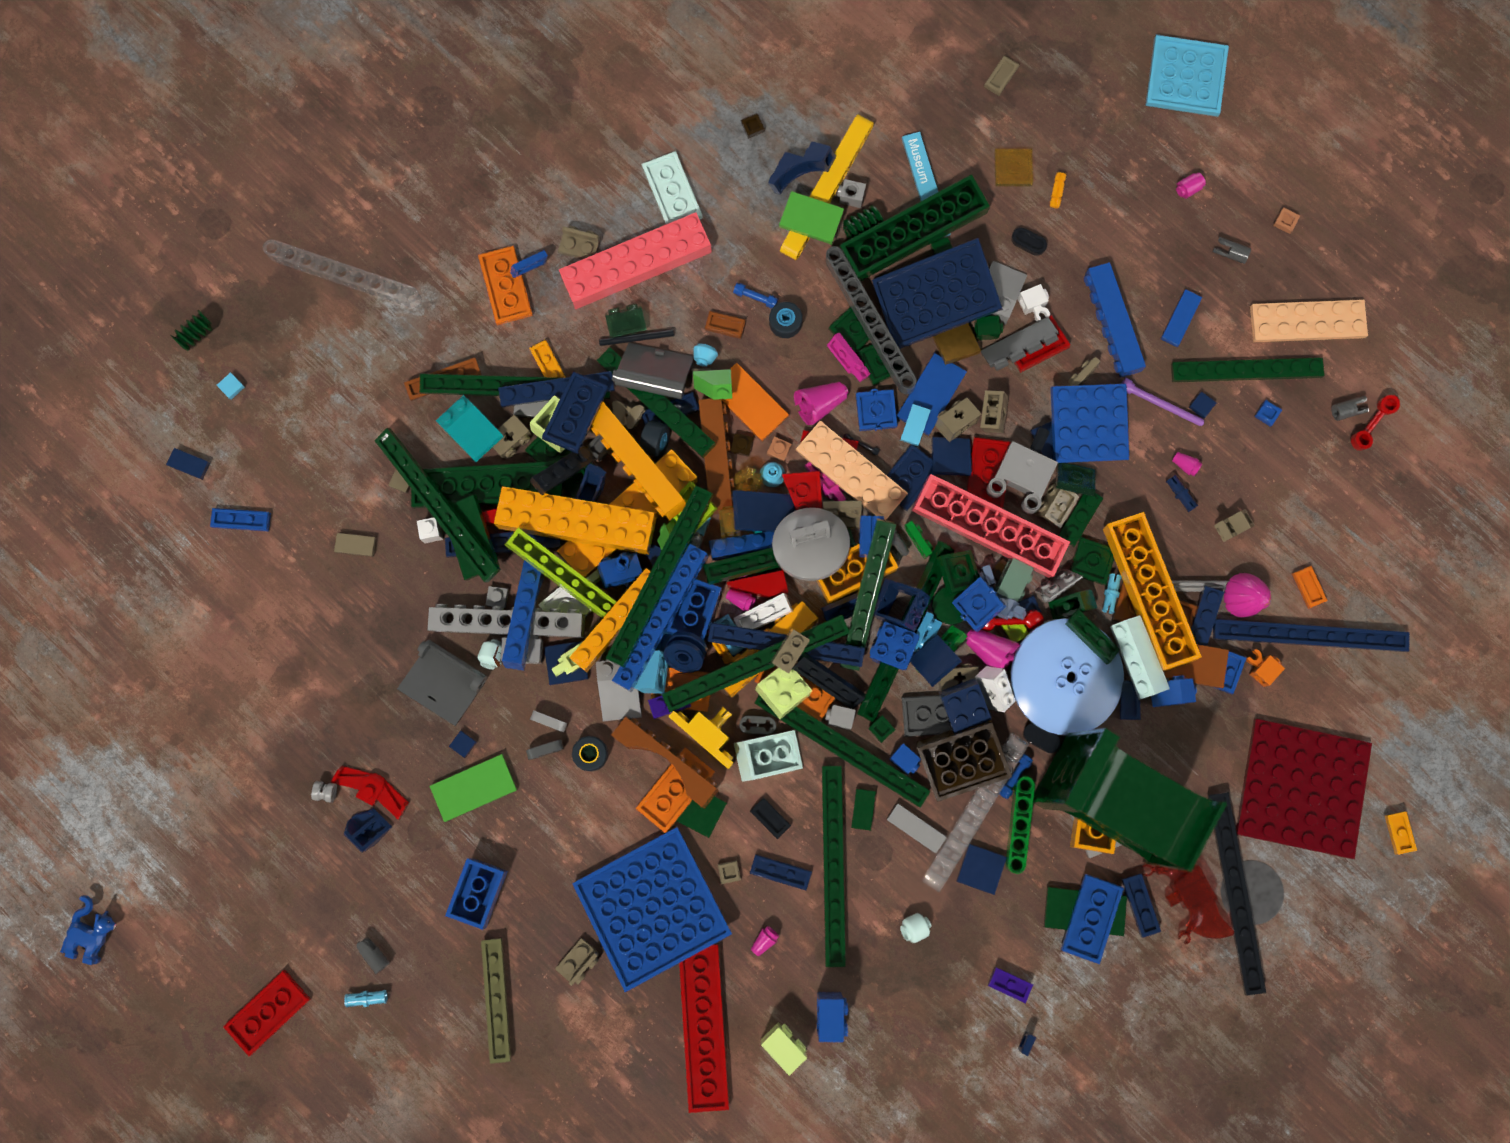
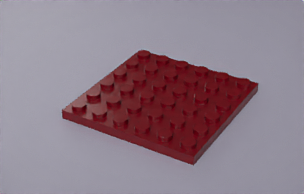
(1304, 789)

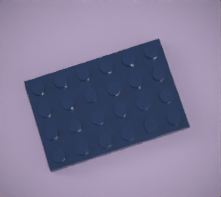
(937, 294)

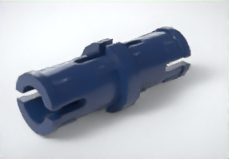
(1182, 493)

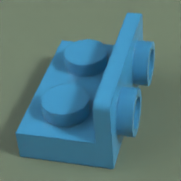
(927, 630)

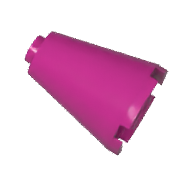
(819, 401)
(992, 649)

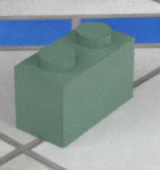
(1014, 579)

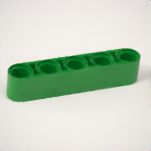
(1023, 834)

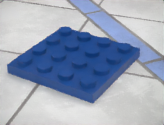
(1089, 423)

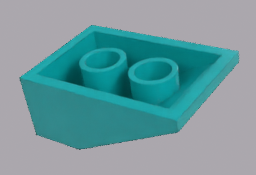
(469, 428)

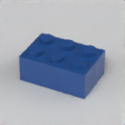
(696, 610)
(476, 893)
(830, 1017)

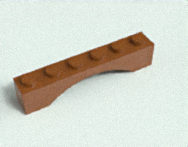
(696, 787)

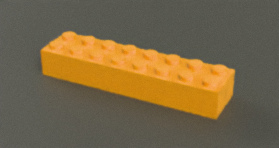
(575, 520)
(586, 557)
(1151, 590)

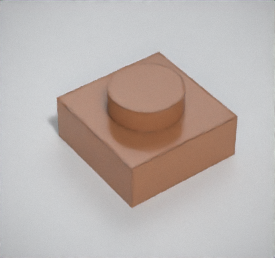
(1286, 220)
(779, 449)

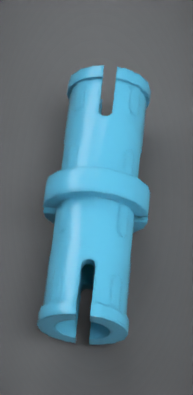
(1111, 593)
(365, 998)

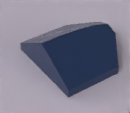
(366, 829)

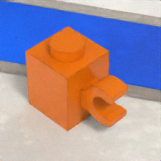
(1265, 669)

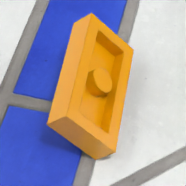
(1400, 833)

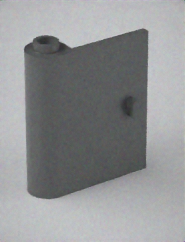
(653, 370)
(445, 679)

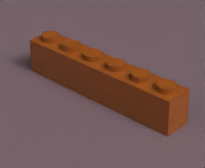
(716, 461)

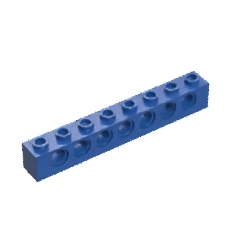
(665, 611)

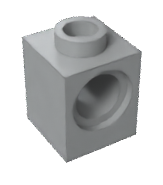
(855, 200)
(840, 717)

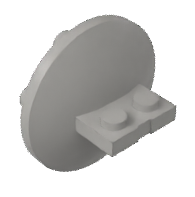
(811, 544)

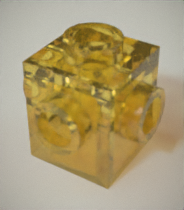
(741, 480)

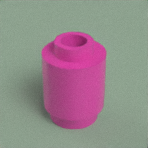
(1190, 185)

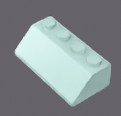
(1139, 657)

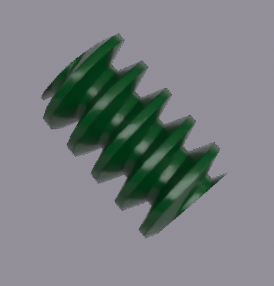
(861, 222)
(192, 331)

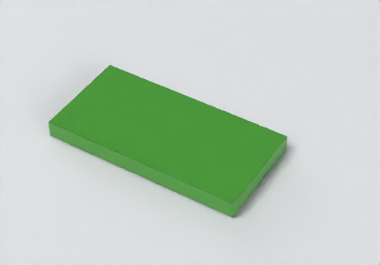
(473, 788)

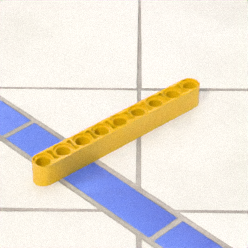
(830, 181)

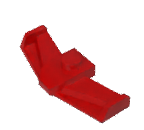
(372, 788)

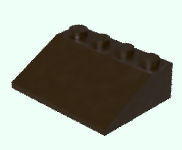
(963, 760)

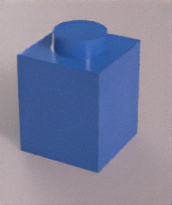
(905, 759)

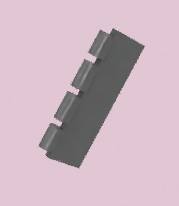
(1015, 345)

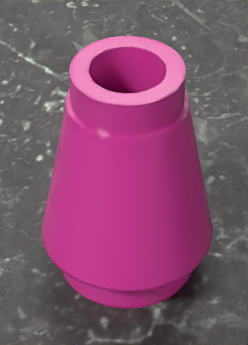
(1187, 463)
(742, 600)
(764, 941)

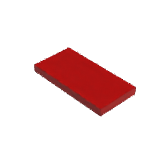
(985, 462)
(267, 1013)

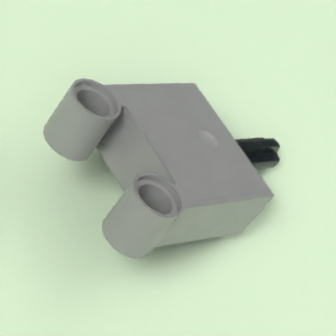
(1025, 471)

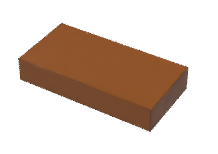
(725, 324)

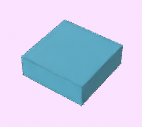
(230, 386)

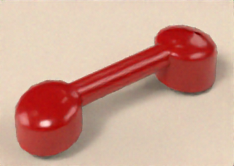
(1386, 406)
(1032, 620)

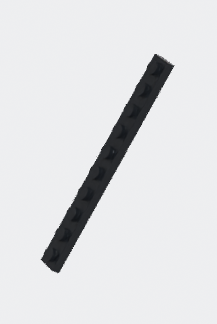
(1238, 900)

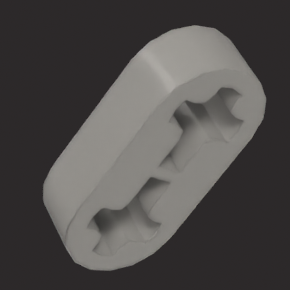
(548, 721)

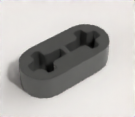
(757, 720)
(544, 750)

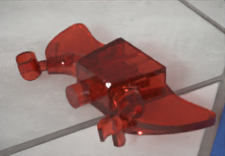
(1198, 897)

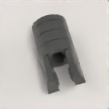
(1236, 251)
(1349, 408)
(898, 547)
(372, 955)

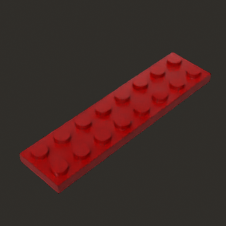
(704, 1032)

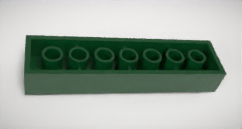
(915, 228)

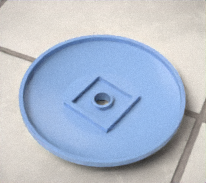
(1042, 683)

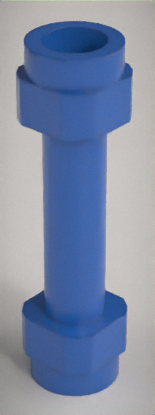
(740, 289)
(1024, 762)

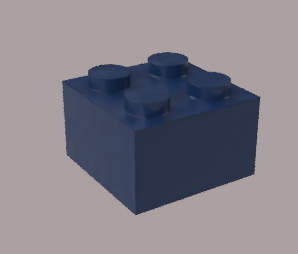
(964, 705)

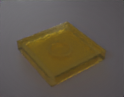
(1013, 167)

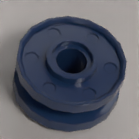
(685, 652)

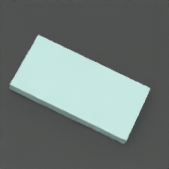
(671, 187)

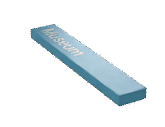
(920, 166)

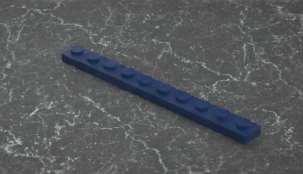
(1311, 635)

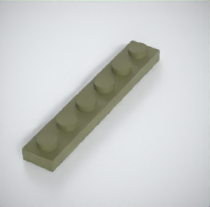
(496, 1000)

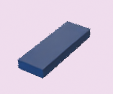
(1181, 318)
(240, 519)

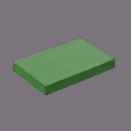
(811, 217)

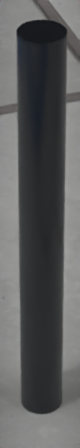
(636, 337)

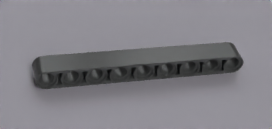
(865, 312)

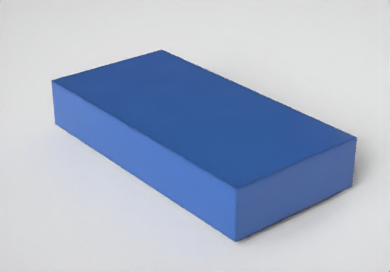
(528, 264)

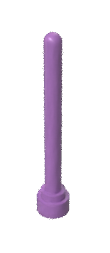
(1161, 403)

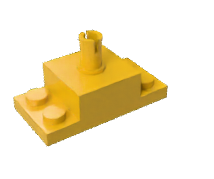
(707, 733)

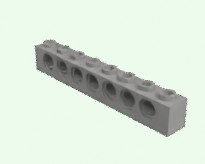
(438, 623)

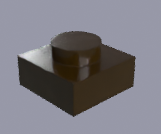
(741, 445)

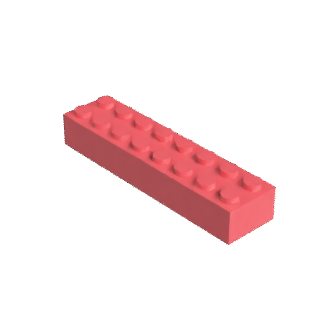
(635, 260)
(990, 525)

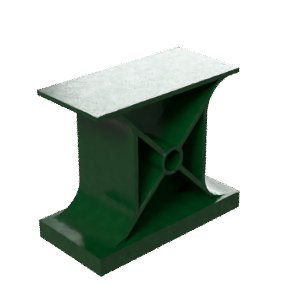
(1128, 800)

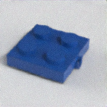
(876, 410)
(978, 604)

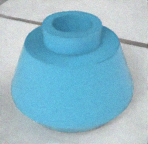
(704, 354)
(772, 479)

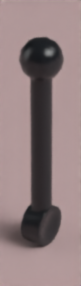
(875, 451)

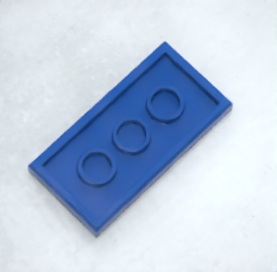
(933, 390)
(1092, 919)

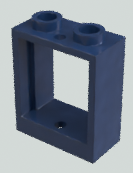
(890, 591)

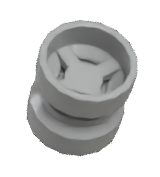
(324, 791)

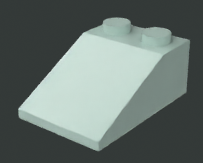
(768, 756)

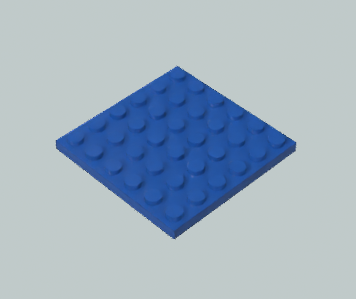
(651, 909)

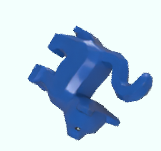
(86, 936)

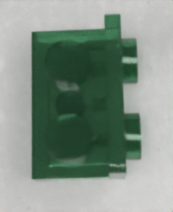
(625, 321)

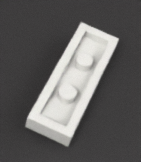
(764, 613)

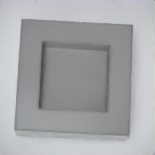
(497, 597)

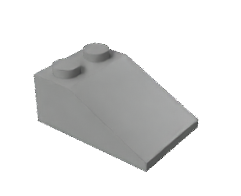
(1008, 286)
(614, 699)

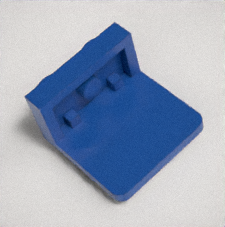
(894, 646)

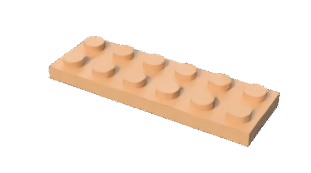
(1308, 321)
(851, 471)

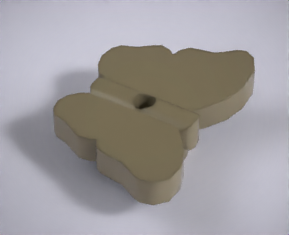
(634, 414)

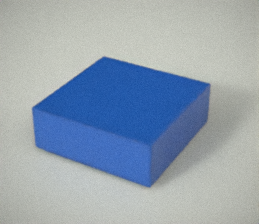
(1268, 413)

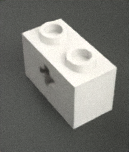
(995, 688)

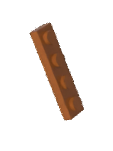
(467, 367)

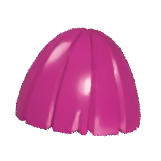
(1246, 595)

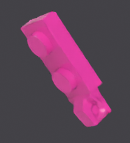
(848, 357)
(828, 487)

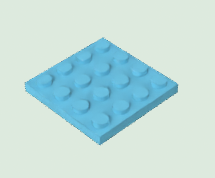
(1187, 75)

